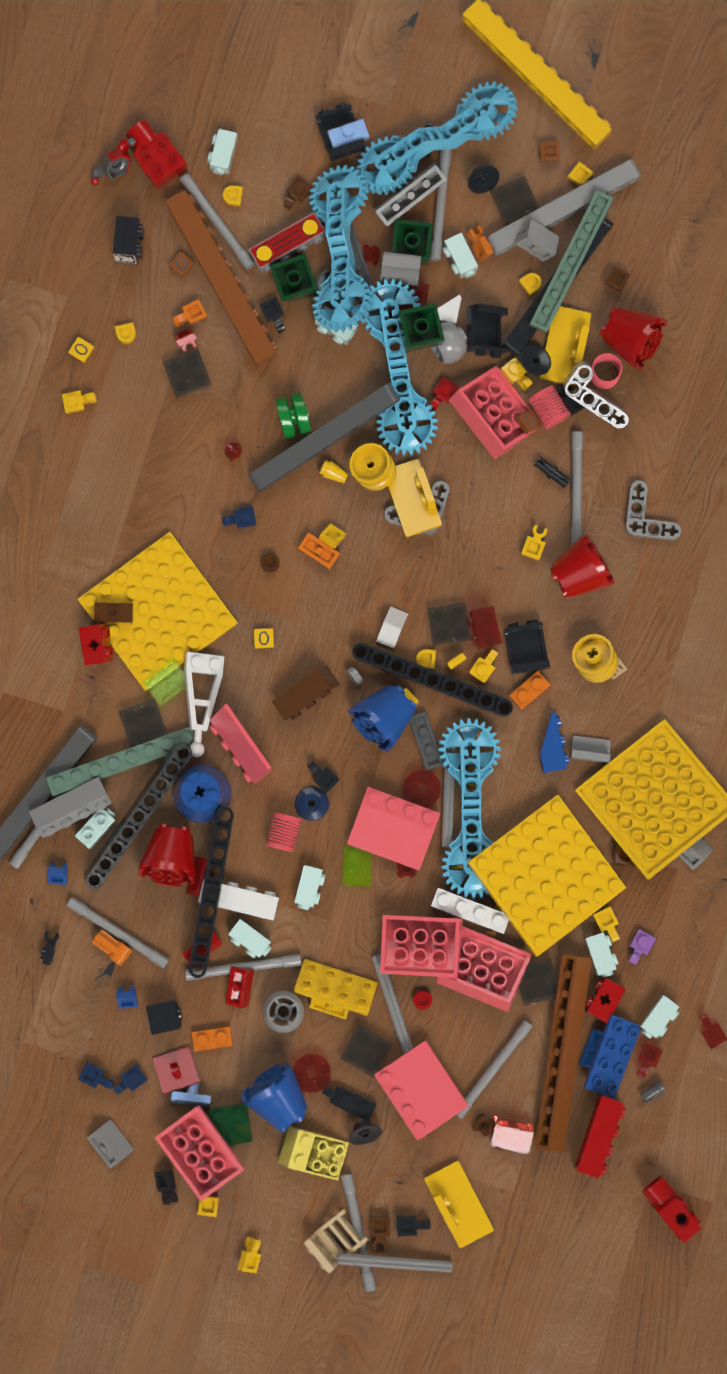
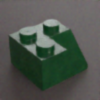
(413, 239)
(294, 279)
(420, 327)
(232, 1123)

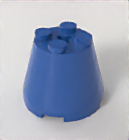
(383, 716)
(216, 795)
(276, 1097)

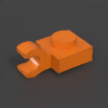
(480, 246)
(192, 313)

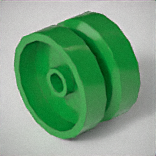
(293, 415)

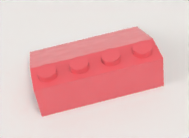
(490, 411)
(240, 744)
(393, 828)
(421, 945)
(488, 970)
(421, 1090)
(199, 1153)

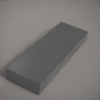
(426, 740)

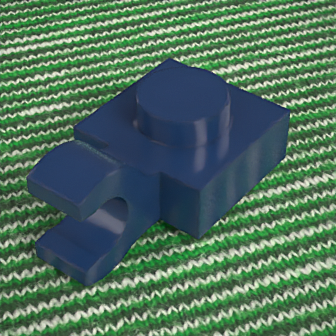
(243, 518)
(93, 1076)
(132, 1078)

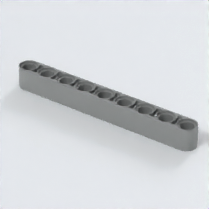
(566, 205)

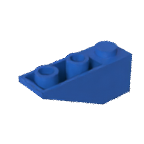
(551, 753)

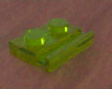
(166, 683)
(356, 867)

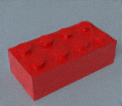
(599, 1135)

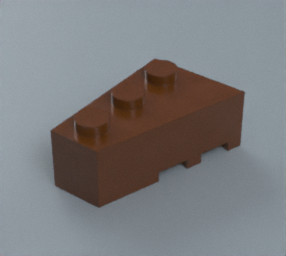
(306, 693)

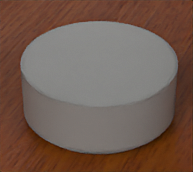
(354, 676)

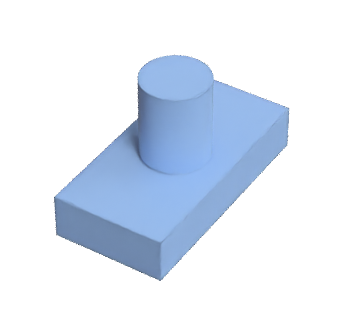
(348, 133)
(191, 1097)

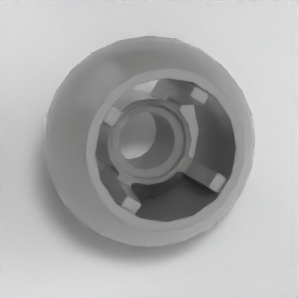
(453, 346)
(269, 1020)

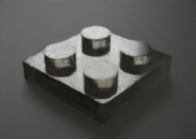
(514, 200)
(187, 373)
(449, 624)
(142, 722)
(538, 982)
(366, 1051)

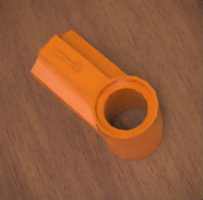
(115, 949)

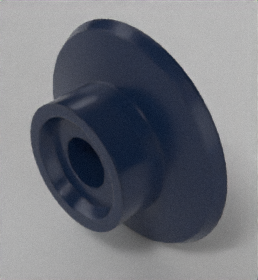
(311, 813)

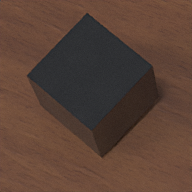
(164, 1017)

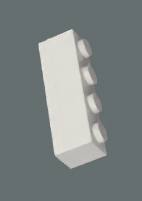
(245, 900)
(470, 910)

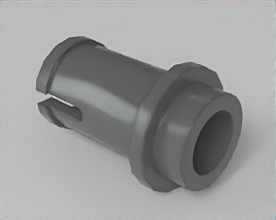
(653, 1091)

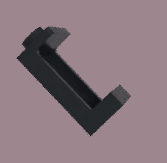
(335, 118)
(485, 330)
(526, 647)

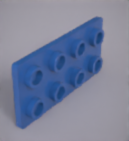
(608, 1055)

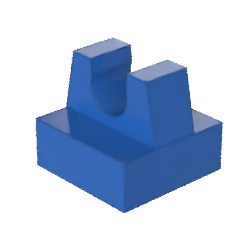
(57, 875)
(127, 999)

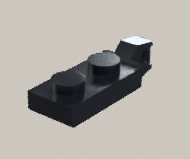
(350, 1102)

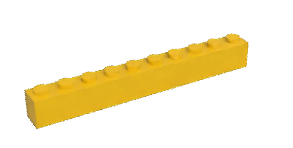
(536, 73)

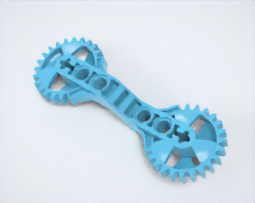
(482, 111)
(343, 282)
(399, 372)
(469, 800)

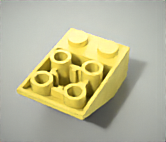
(313, 1153)

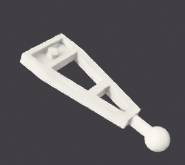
(207, 665)

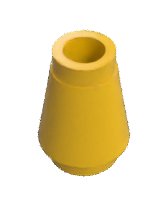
(333, 472)

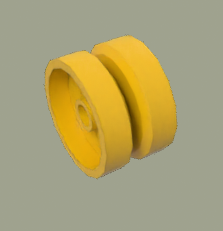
(372, 466)
(595, 658)

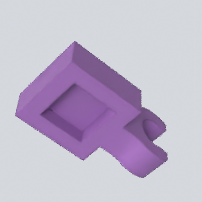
(641, 944)

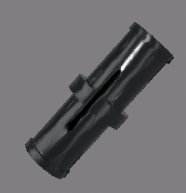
(552, 472)

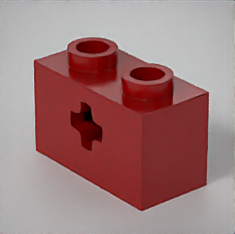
(96, 653)
(603, 988)

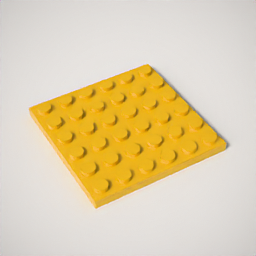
(171, 609)
(655, 799)
(546, 875)

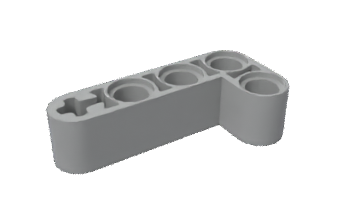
(597, 399)

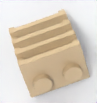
(325, 1247)

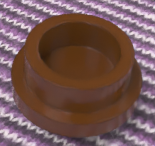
(270, 562)

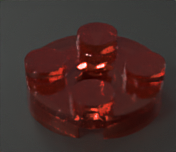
(424, 778)
(322, 1068)

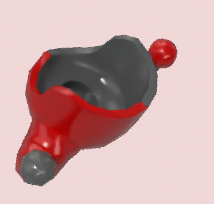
(114, 162)

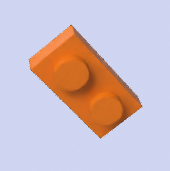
(318, 551)
(529, 690)
(212, 1038)

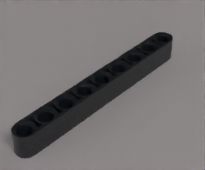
(523, 331)
(425, 673)
(137, 824)
(211, 882)

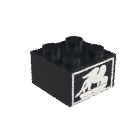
(128, 239)

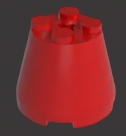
(633, 335)
(581, 569)
(169, 857)

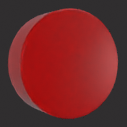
(422, 1000)

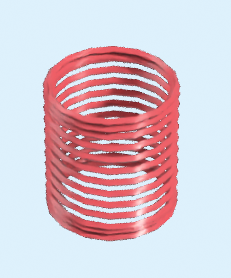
(611, 358)
(556, 415)
(291, 834)

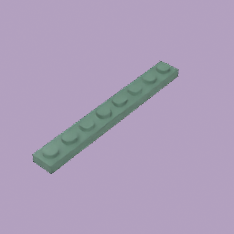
(571, 262)
(118, 762)

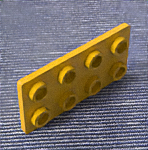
(566, 343)
(414, 499)
(335, 990)
(458, 1204)

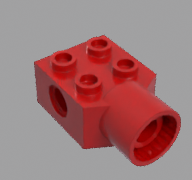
(155, 154)
(668, 1206)

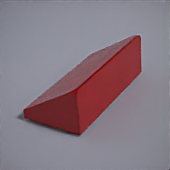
(201, 865)
(201, 949)
(239, 987)

